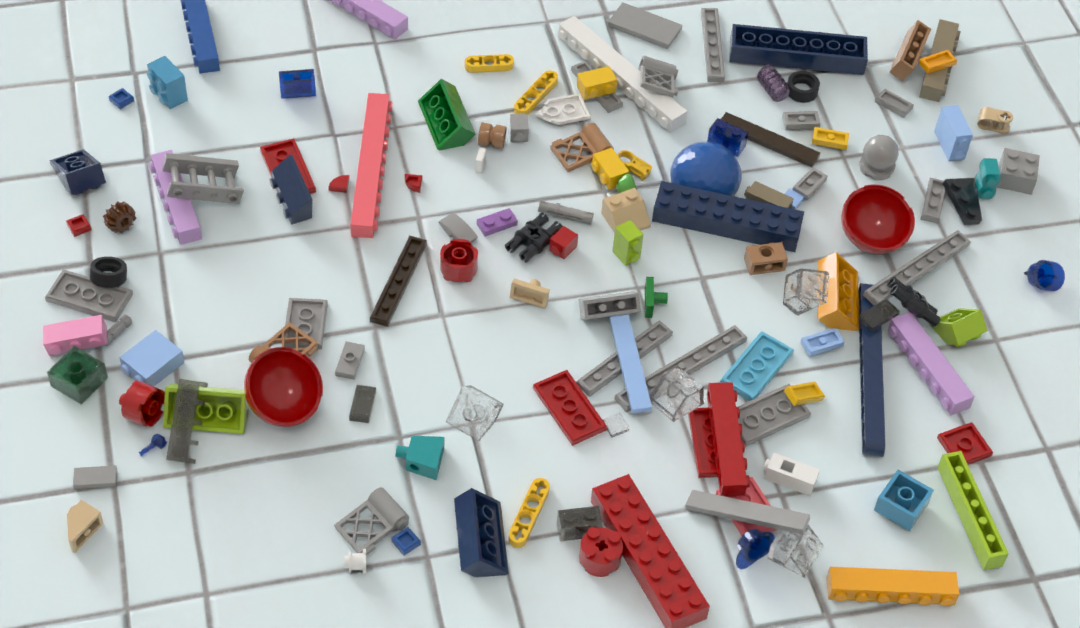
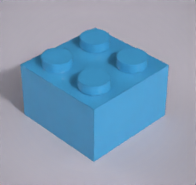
(167, 82)
(903, 500)

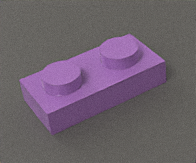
(497, 222)

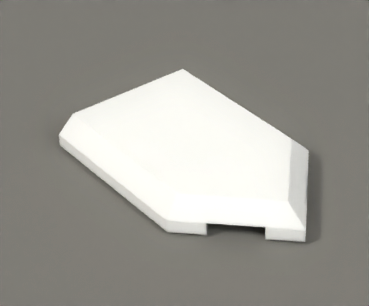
(564, 110)

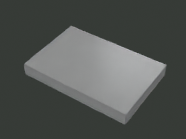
(309, 317)

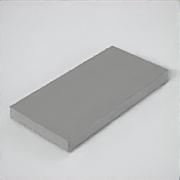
(645, 25)
(80, 294)
(769, 415)

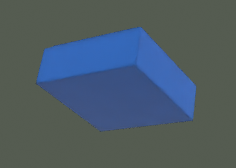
(121, 98)
(406, 541)

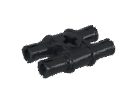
(533, 237)
(913, 301)

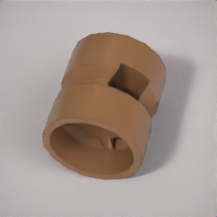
(492, 135)

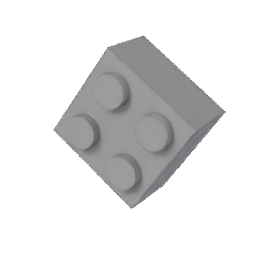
(1018, 171)

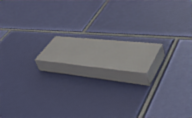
(933, 201)

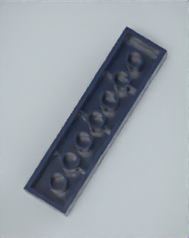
(798, 49)
(727, 216)

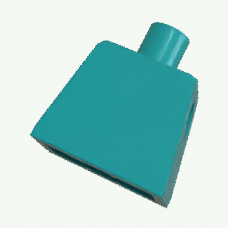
(423, 455)

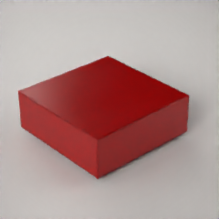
(78, 225)

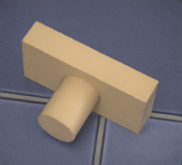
(530, 292)

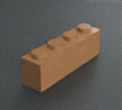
(910, 50)

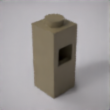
(765, 194)

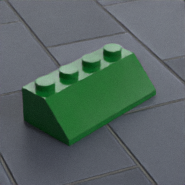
(446, 116)

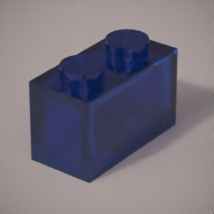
(297, 83)
(728, 136)

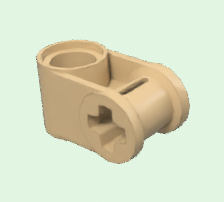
(992, 120)

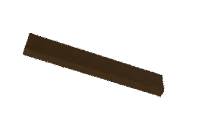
(774, 141)
(398, 281)

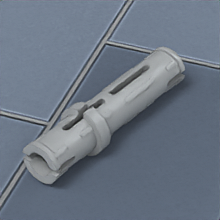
(566, 212)

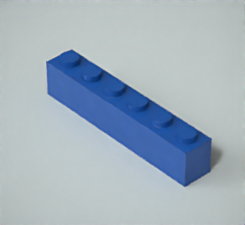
(200, 35)

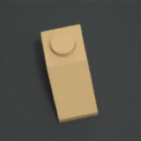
(82, 524)

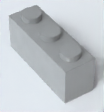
(609, 305)

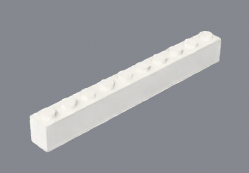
(600, 54)

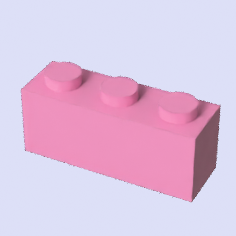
(82, 333)

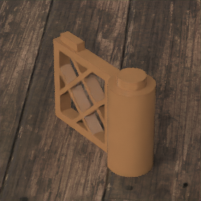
(592, 141)
(276, 339)

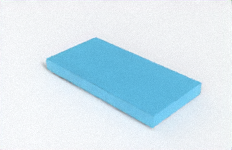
(757, 366)

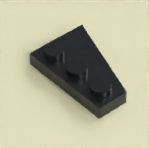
(965, 199)

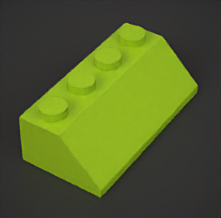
(223, 409)

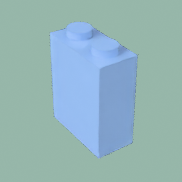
(953, 132)
(152, 359)

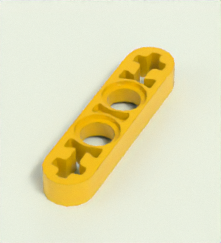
(539, 95)
(531, 513)

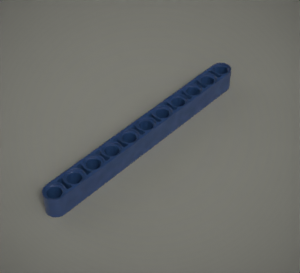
(871, 383)

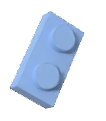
(822, 342)

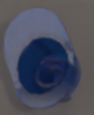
(1046, 275)
(753, 546)

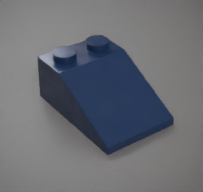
(78, 171)

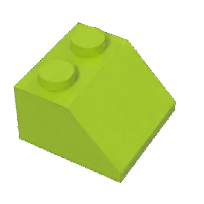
(961, 326)

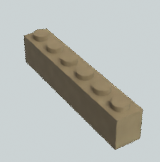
(944, 39)

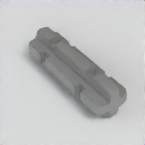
(114, 331)

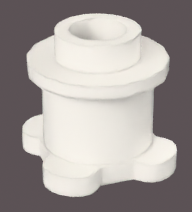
(356, 561)

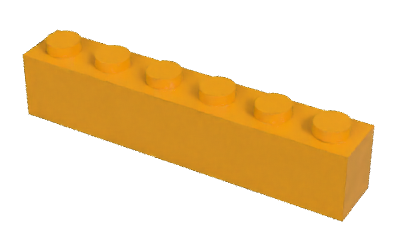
(892, 586)

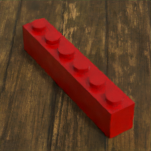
(727, 439)

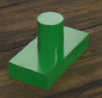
(652, 297)

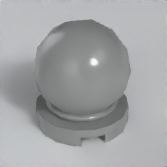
(879, 157)

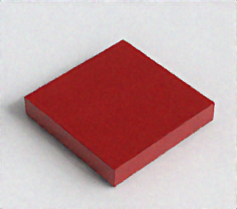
(968, 440)

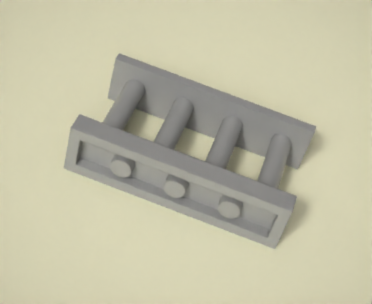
(206, 167)

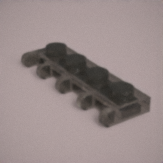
(184, 420)

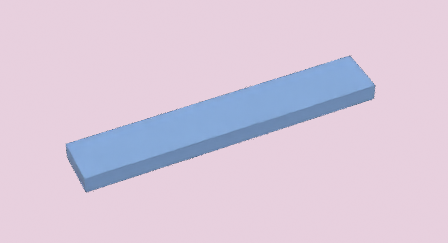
(630, 364)

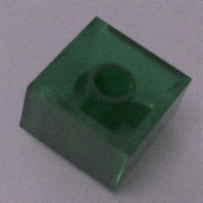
(77, 375)

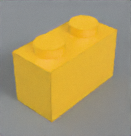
(596, 82)
(608, 167)

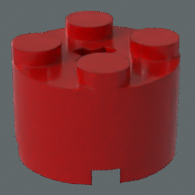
(459, 261)
(142, 403)
(601, 551)

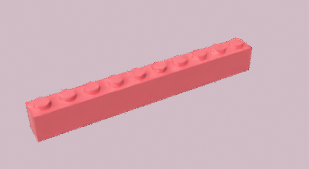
(370, 166)

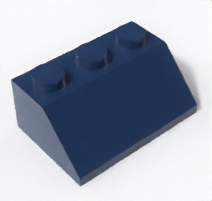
(291, 191)

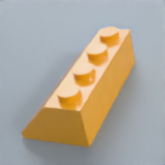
(843, 294)

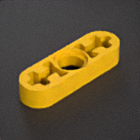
(501, 58)

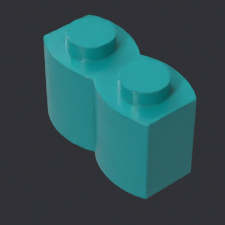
(987, 178)

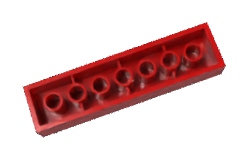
(650, 554)

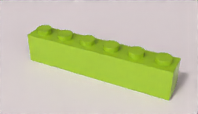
(972, 511)

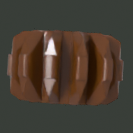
(119, 217)

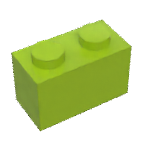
(627, 242)

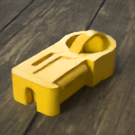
(637, 165)

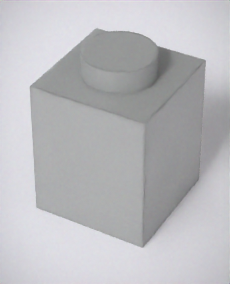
(519, 128)

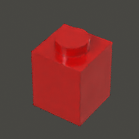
(563, 242)

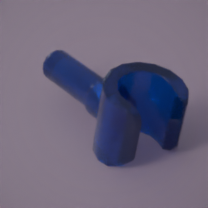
(157, 440)

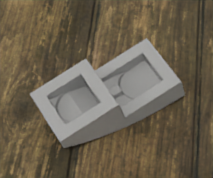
(457, 227)

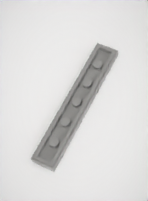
(712, 45)
(611, 368)
(748, 512)

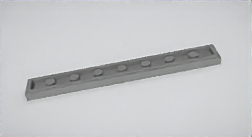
(919, 266)
(692, 360)

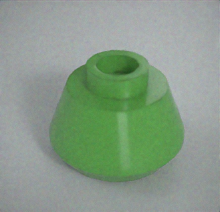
(625, 183)

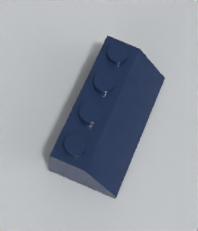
(480, 534)

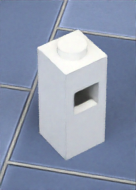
(791, 473)

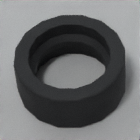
(806, 78)
(110, 264)

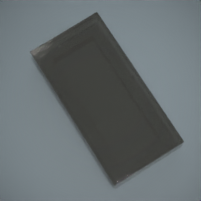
(878, 315)
(362, 404)

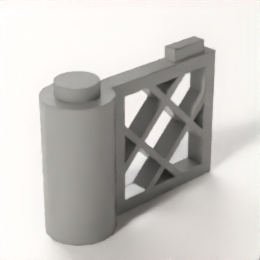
(663, 72)
(387, 513)

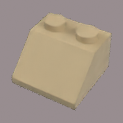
(625, 207)

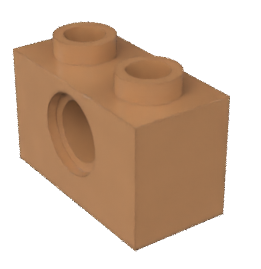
(765, 258)

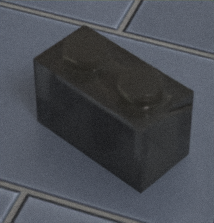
(575, 522)

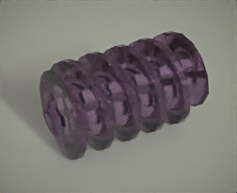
(773, 83)

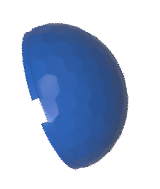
(707, 168)

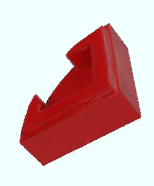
(413, 182)
(339, 184)

